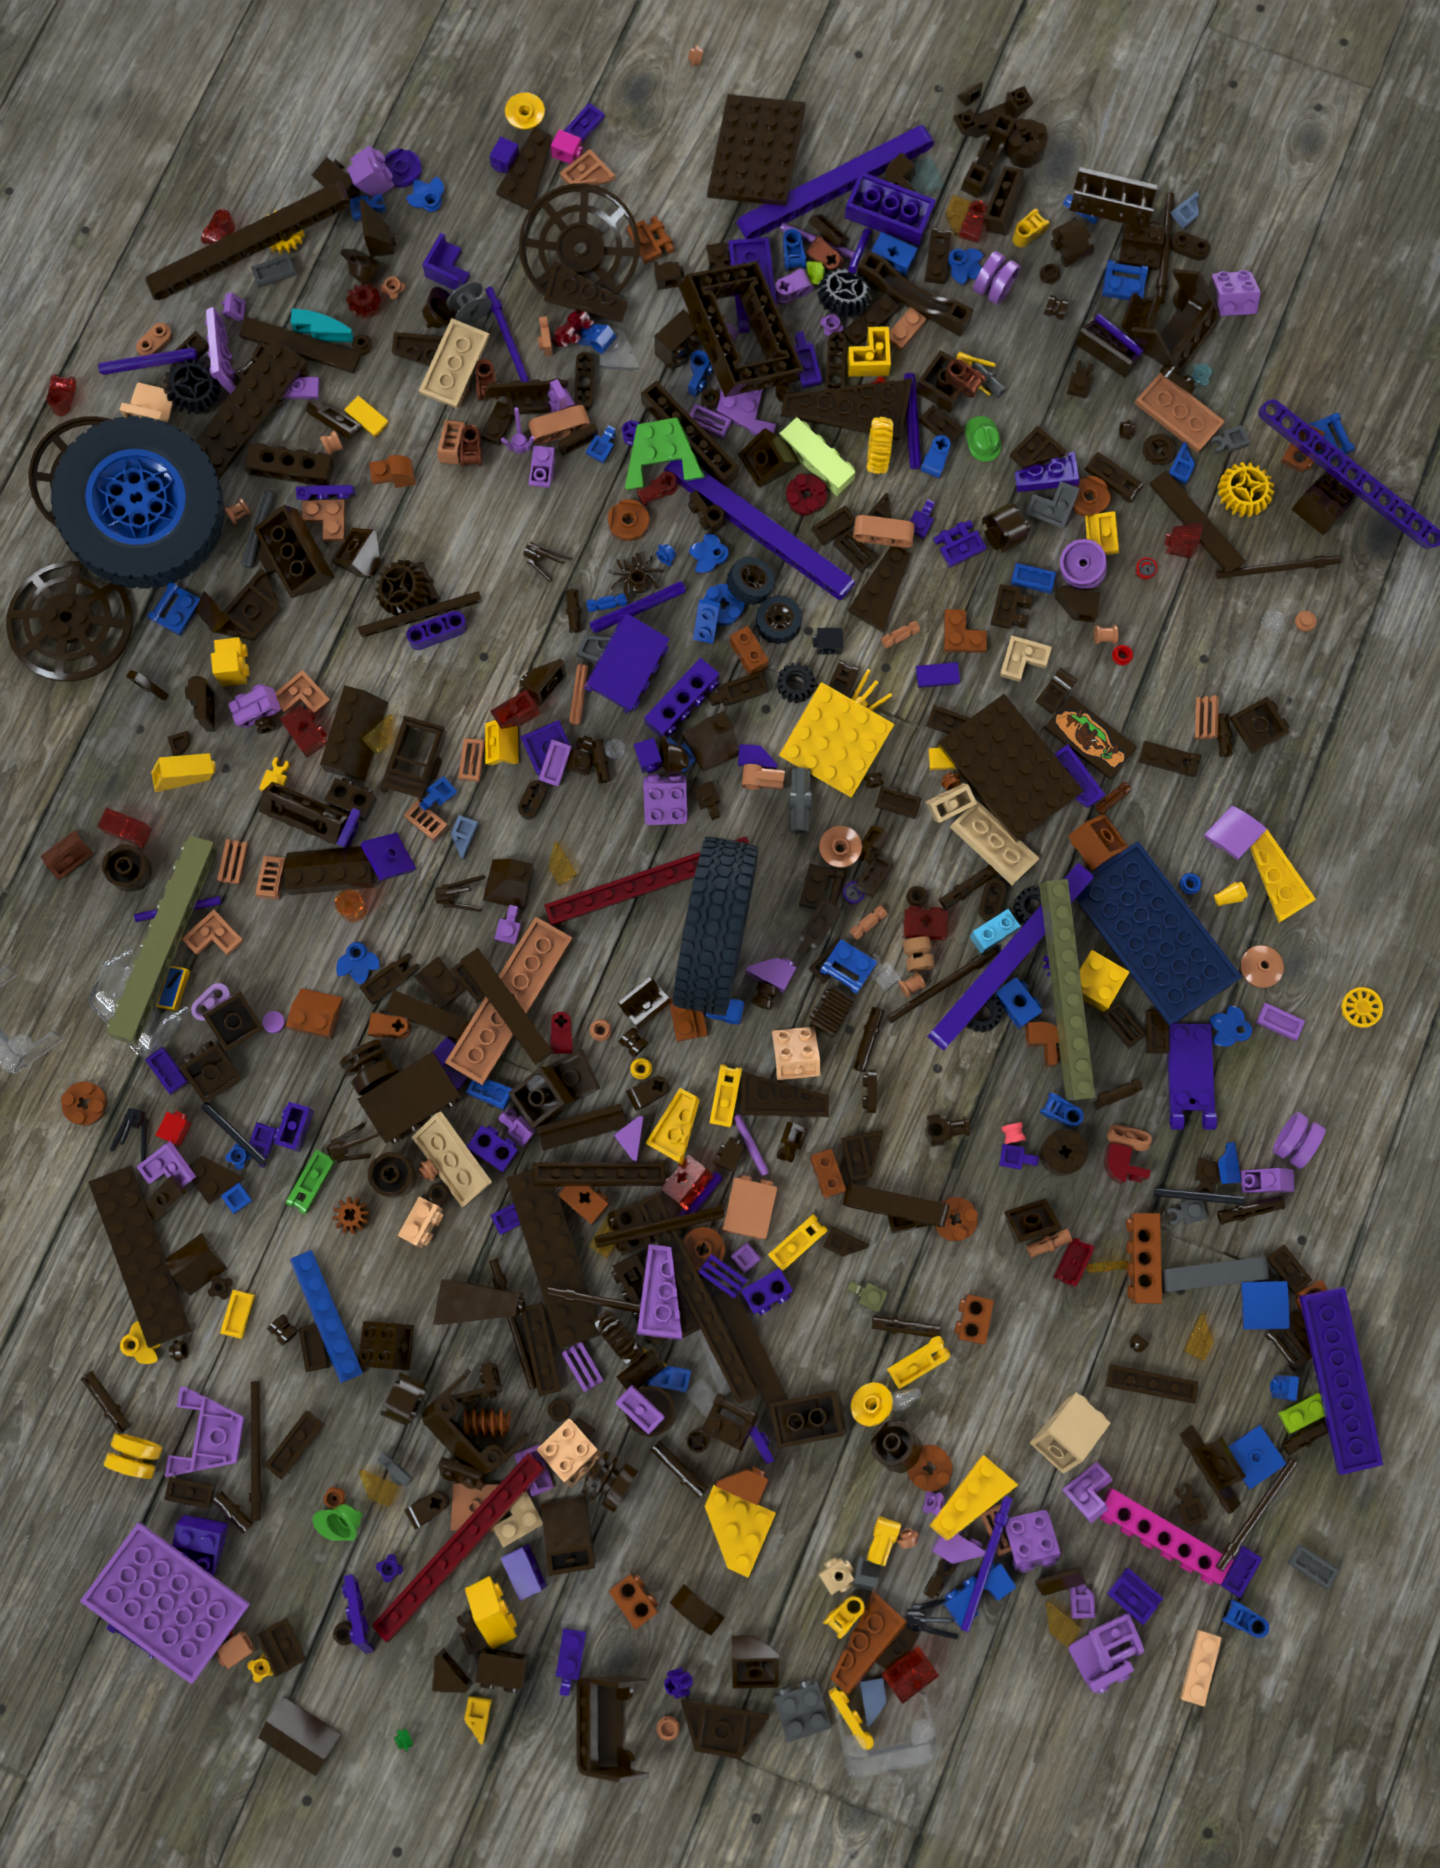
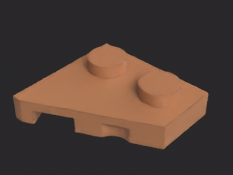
(588, 170)

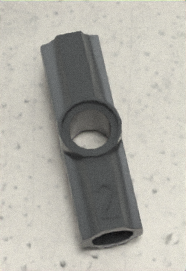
(800, 801)

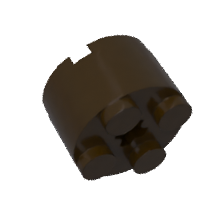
(1026, 143)
(1072, 242)
(1005, 527)
(122, 857)
(1057, 1163)
(385, 1164)
(403, 1398)
(904, 1455)

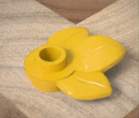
(141, 1351)

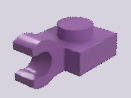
(508, 929)
(518, 1127)

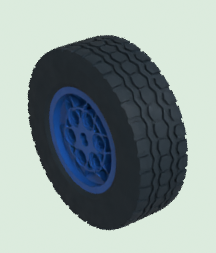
(168, 541)
(715, 925)

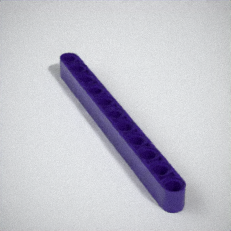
(834, 183)
(1340, 473)
(767, 532)
(1001, 967)

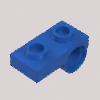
(598, 337)
(700, 372)
(706, 621)
(1284, 1387)

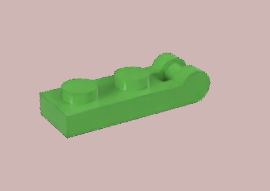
(310, 1181)

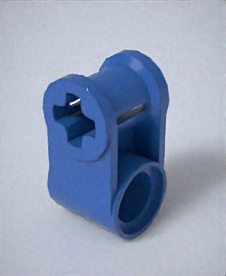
(793, 253)
(935, 459)
(733, 1014)
(1060, 1111)
(1243, 1618)

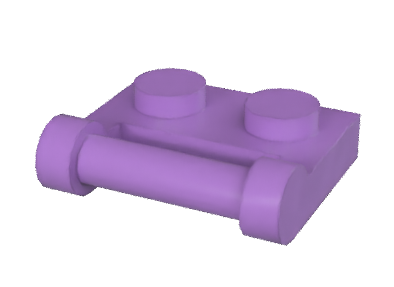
(1113, 1634)

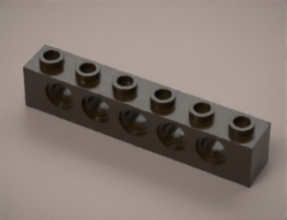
(707, 451)

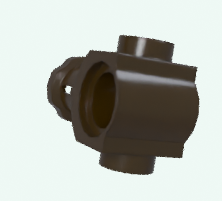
(947, 1127)

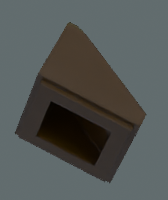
(971, 93)

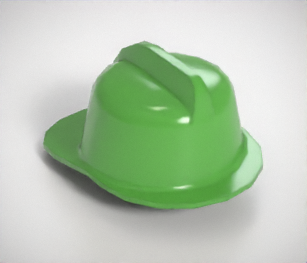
(983, 438)
(338, 1523)

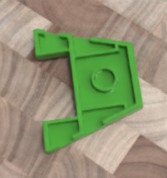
(660, 443)

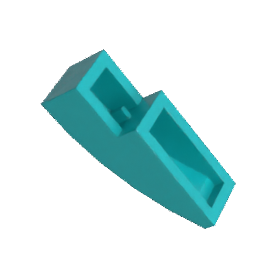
(320, 326)

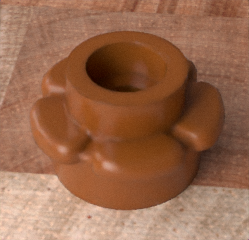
(950, 780)
(328, 1497)

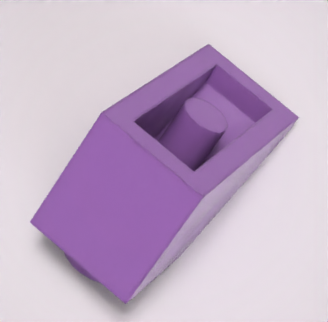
(773, 972)

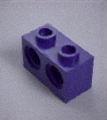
(490, 1153)
(764, 1287)

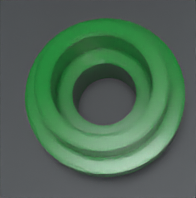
(403, 1740)

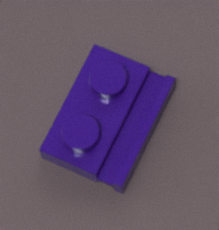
(1134, 1596)

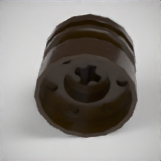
(367, 1065)
(609, 1481)

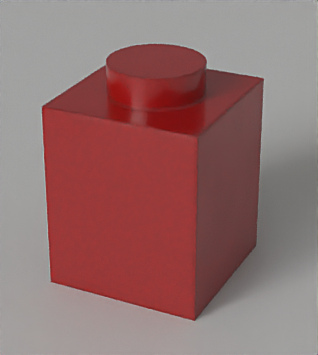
(174, 1128)

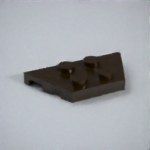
(251, 609)
(722, 1728)

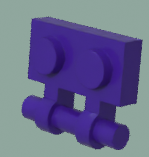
(960, 549)

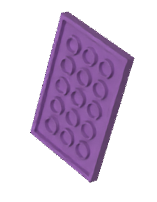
(165, 1602)

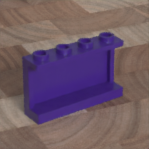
(627, 663)

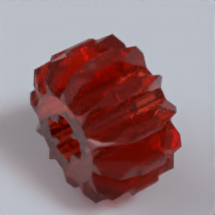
(370, 300)

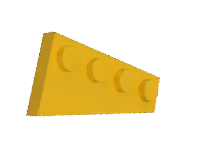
(1281, 880)

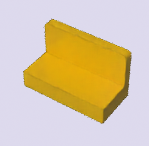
(500, 744)

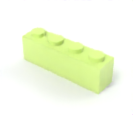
(817, 456)

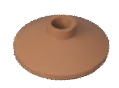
(840, 836)
(1252, 969)

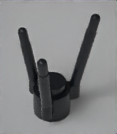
(133, 1119)
(916, 1618)

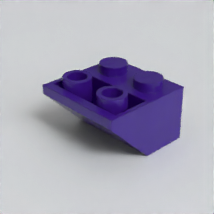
(200, 1540)

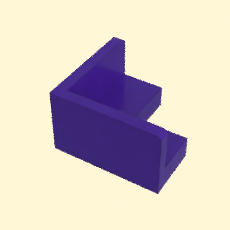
(440, 264)

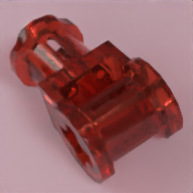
(657, 488)

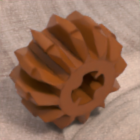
(343, 1215)

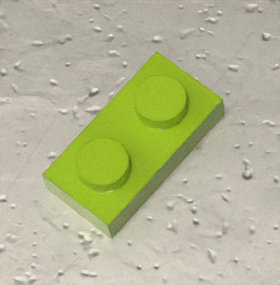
(1302, 1413)

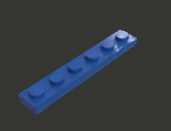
(326, 1316)

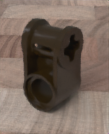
(643, 1093)
(424, 1510)

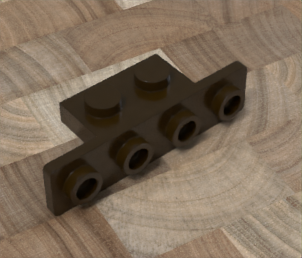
(526, 396)
(1217, 1466)

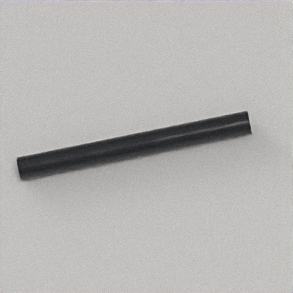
(232, 1132)
(1200, 1196)

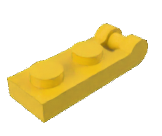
(725, 1096)
(797, 1243)
(919, 1362)
(851, 1718)

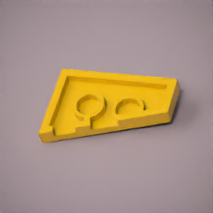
(675, 1126)

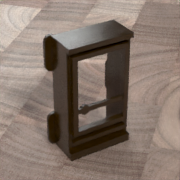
(406, 782)

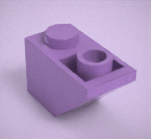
(542, 466)
(1267, 1180)
(957, 1548)

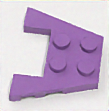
(744, 410)
(216, 1435)

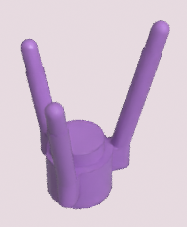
(519, 441)

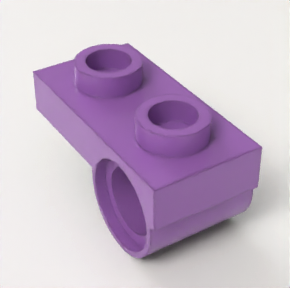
(559, 397)

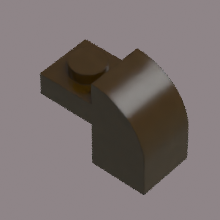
(901, 171)
(696, 1610)

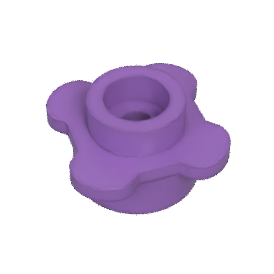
(831, 319)
(935, 1507)

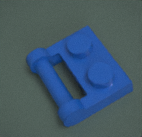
(1123, 287)
(1334, 420)
(179, 614)
(853, 961)

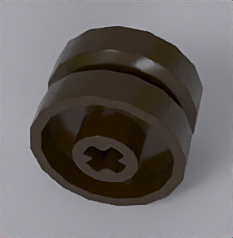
(663, 1402)

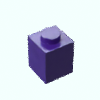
(503, 155)
(648, 756)

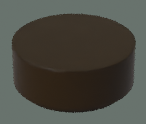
(559, 1410)

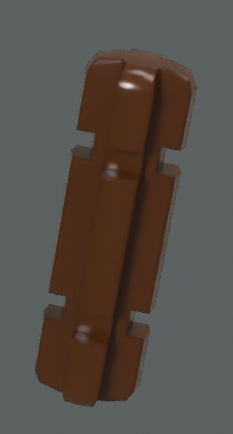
(1113, 798)

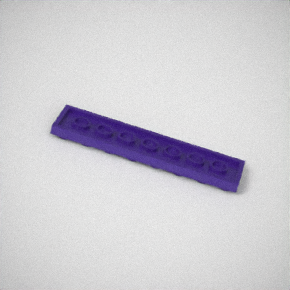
(1341, 1380)

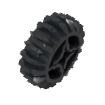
(843, 298)
(176, 390)

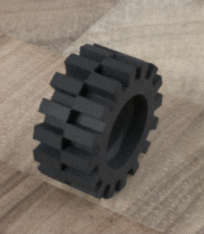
(796, 670)
(1020, 902)
(992, 1021)

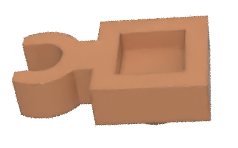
(544, 341)

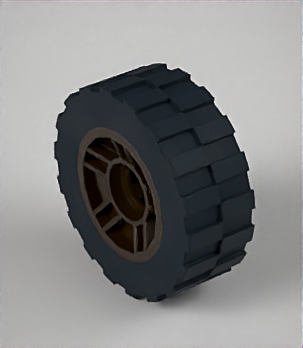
(749, 570)
(770, 611)

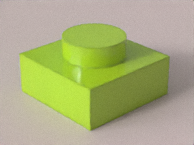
(815, 271)

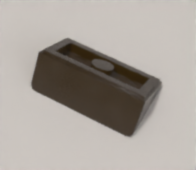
(211, 613)
(1060, 1581)

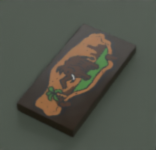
(1090, 737)

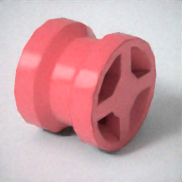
(1013, 1133)

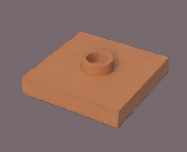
(466, 1501)

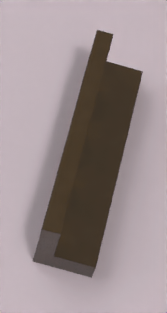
(581, 1127)

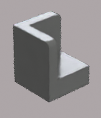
(866, 1575)

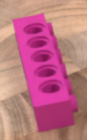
(1176, 1537)

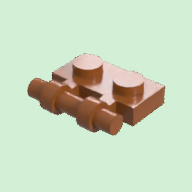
(649, 247)

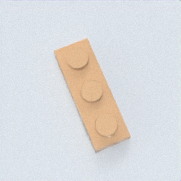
(1200, 1668)

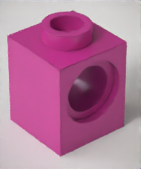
(566, 147)

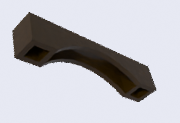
(943, 311)

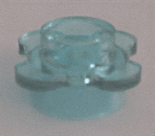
(1203, 369)

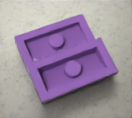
(1235, 832)

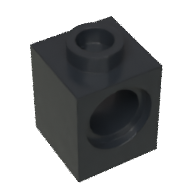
(828, 641)

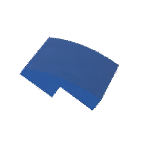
(1265, 1305)

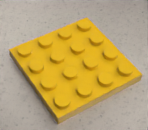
(836, 739)

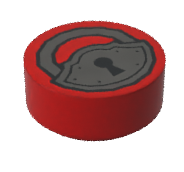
(1146, 568)

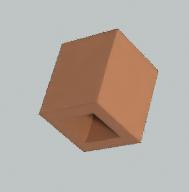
(235, 1650)

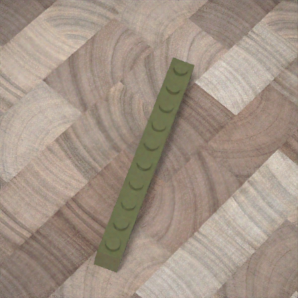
(162, 940)
(1067, 990)

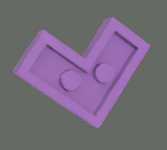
(168, 1162)
(1083, 1491)

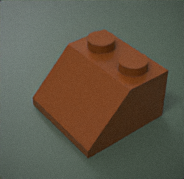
(1097, 841)
(314, 1013)
(745, 1484)

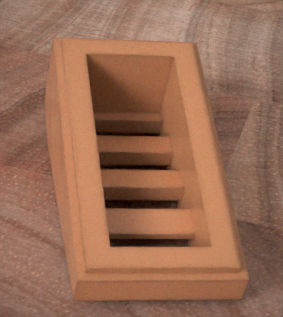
(450, 454)
(437, 833)
(269, 894)

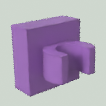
(233, 307)

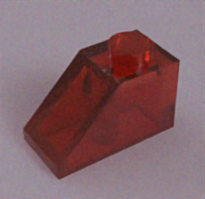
(1183, 540)
(515, 711)

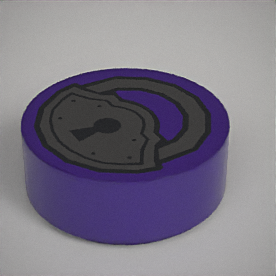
(851, 894)

